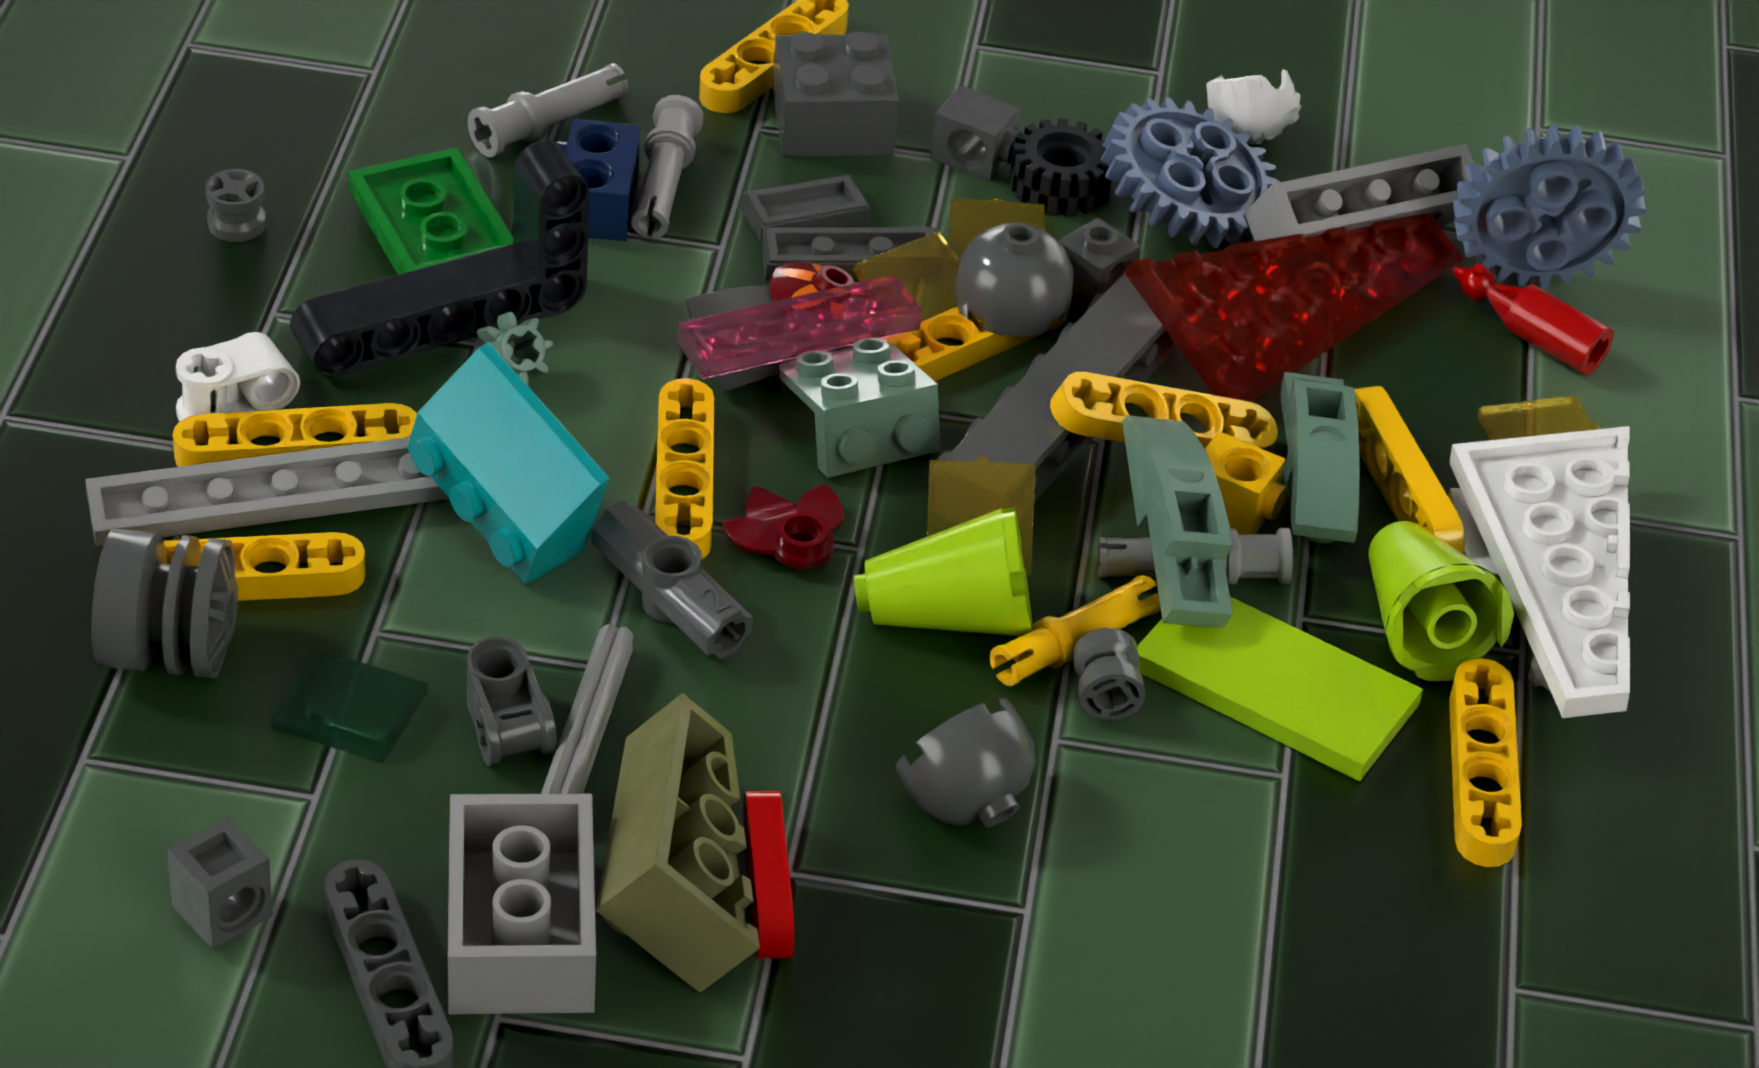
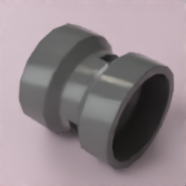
(1108, 674)

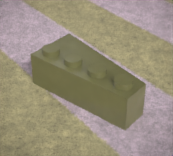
(675, 847)

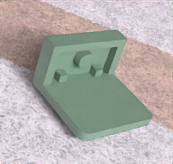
(866, 405)

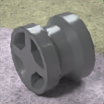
(235, 205)

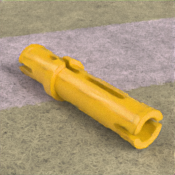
(1054, 638)

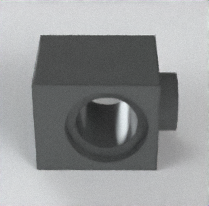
(975, 133)
(1098, 260)
(220, 882)

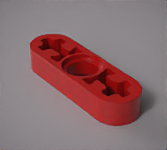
(769, 873)

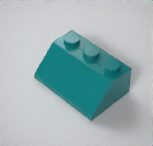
(508, 466)

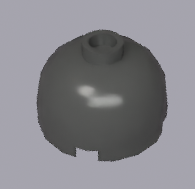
(1014, 280)
(972, 766)

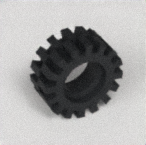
(1060, 167)

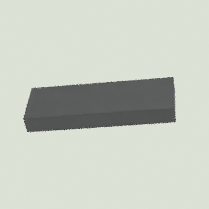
(832, 245)

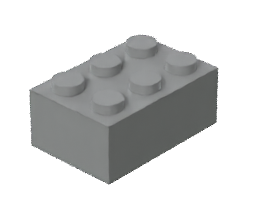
(521, 904)

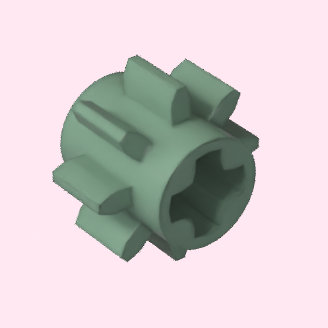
(528, 348)

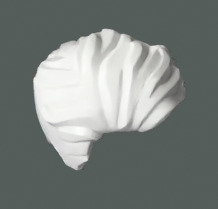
(1254, 104)

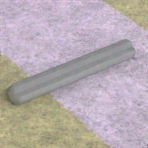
(590, 712)

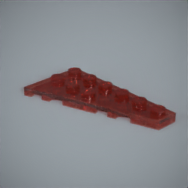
(1287, 298)

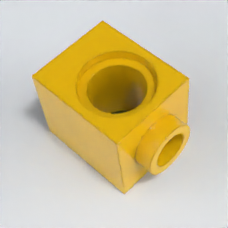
(1248, 482)

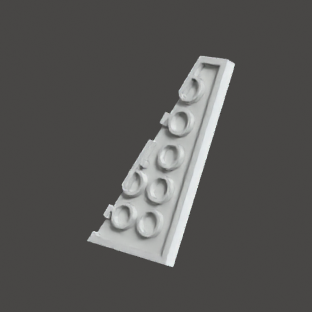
(1561, 544)

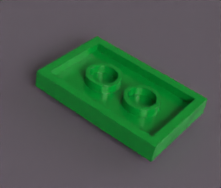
(427, 209)

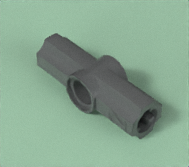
(672, 580)

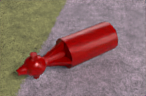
(1541, 319)

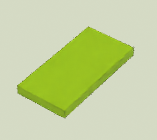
(1284, 685)

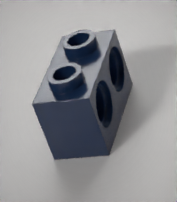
(609, 163)

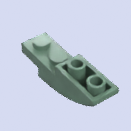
(1321, 457)
(1185, 518)

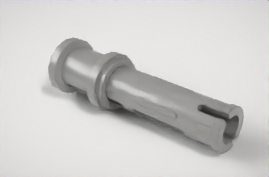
(529, 114)
(669, 150)
(1249, 557)

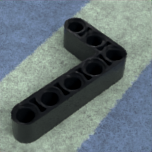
(454, 299)

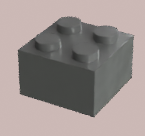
(834, 95)

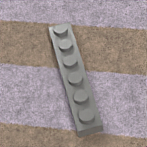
(259, 490)

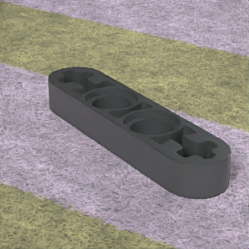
(387, 972)

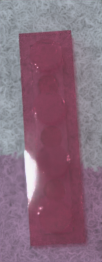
(798, 325)

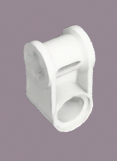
(235, 377)

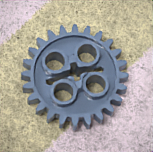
(1186, 170)
(1549, 205)

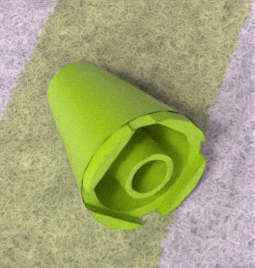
(952, 580)
(1435, 601)

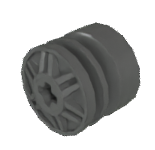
(150, 602)

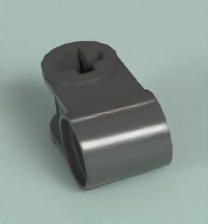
(507, 701)

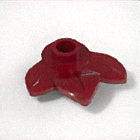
(789, 531)

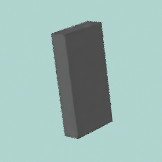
(807, 204)

